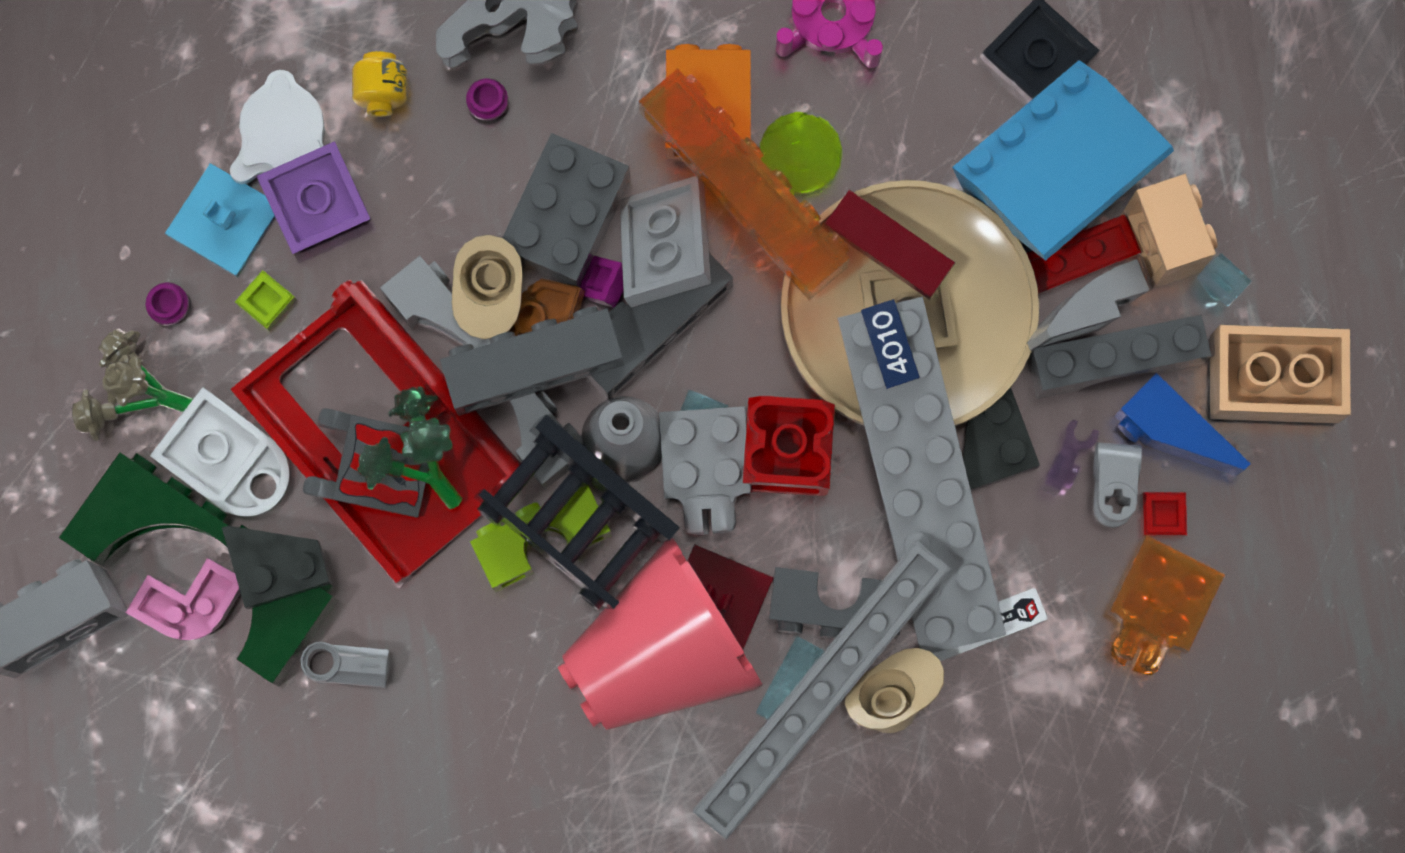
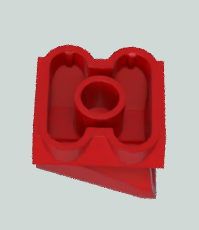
(789, 445)

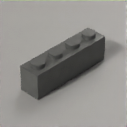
(653, 326)
(531, 361)

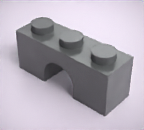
(798, 605)

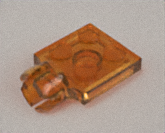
(1160, 605)

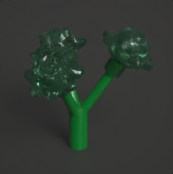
(423, 442)

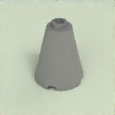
(630, 451)

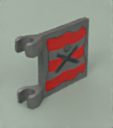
(391, 494)

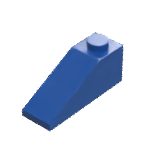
(1169, 424)

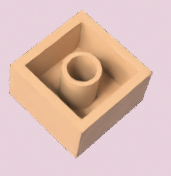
(1170, 230)

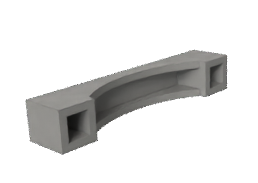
(423, 298)

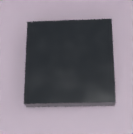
(1037, 49)

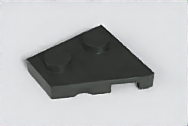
(997, 444)
(274, 565)

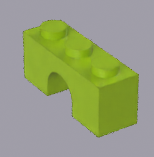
(505, 552)

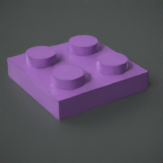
(313, 197)

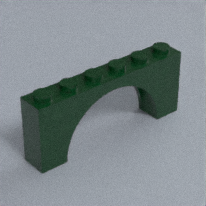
(136, 503)

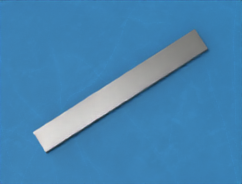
(821, 689)

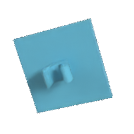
(222, 220)

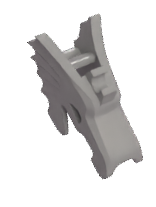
(543, 35)

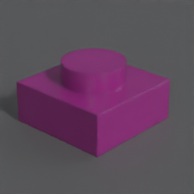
(603, 281)

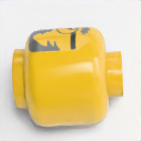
(379, 83)

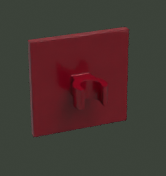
(733, 588)

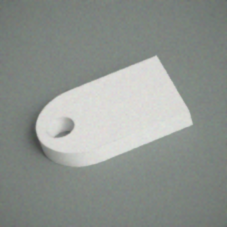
(222, 455)

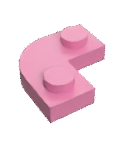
(187, 615)

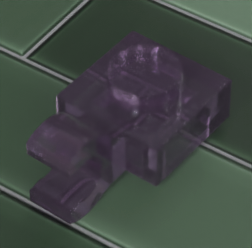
(1063, 470)

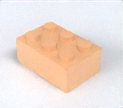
(1280, 374)

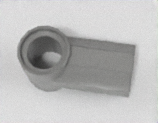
(351, 665)

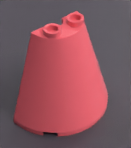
(657, 648)

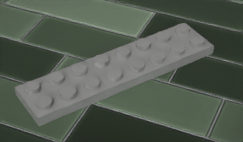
(925, 482)

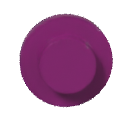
(487, 99)
(167, 303)

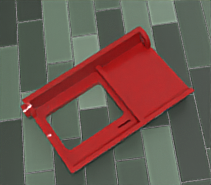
(473, 463)

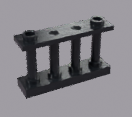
(616, 497)

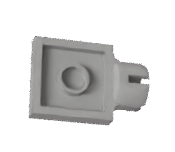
(705, 464)

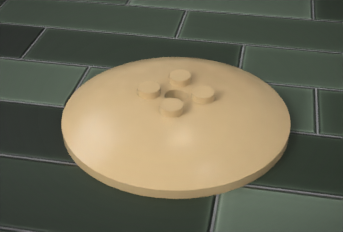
(975, 316)

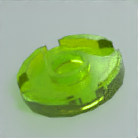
(803, 150)

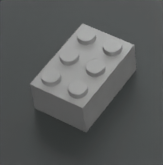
(56, 615)

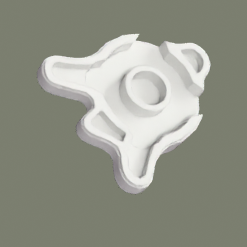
(276, 127)

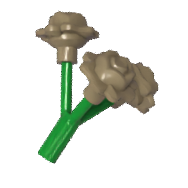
(122, 381)

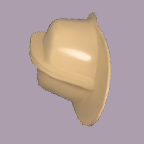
(486, 286)
(895, 690)

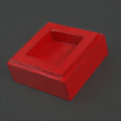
(1163, 514)

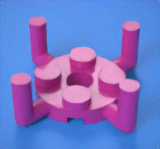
(832, 36)

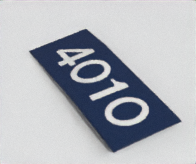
(890, 343)

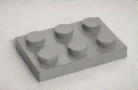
(664, 241)

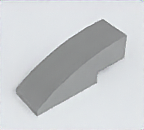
(1092, 305)

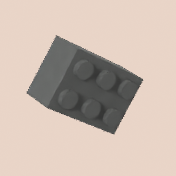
(566, 210)

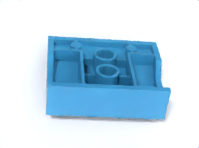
(1062, 159)

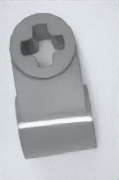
(1116, 475)

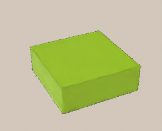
(265, 300)

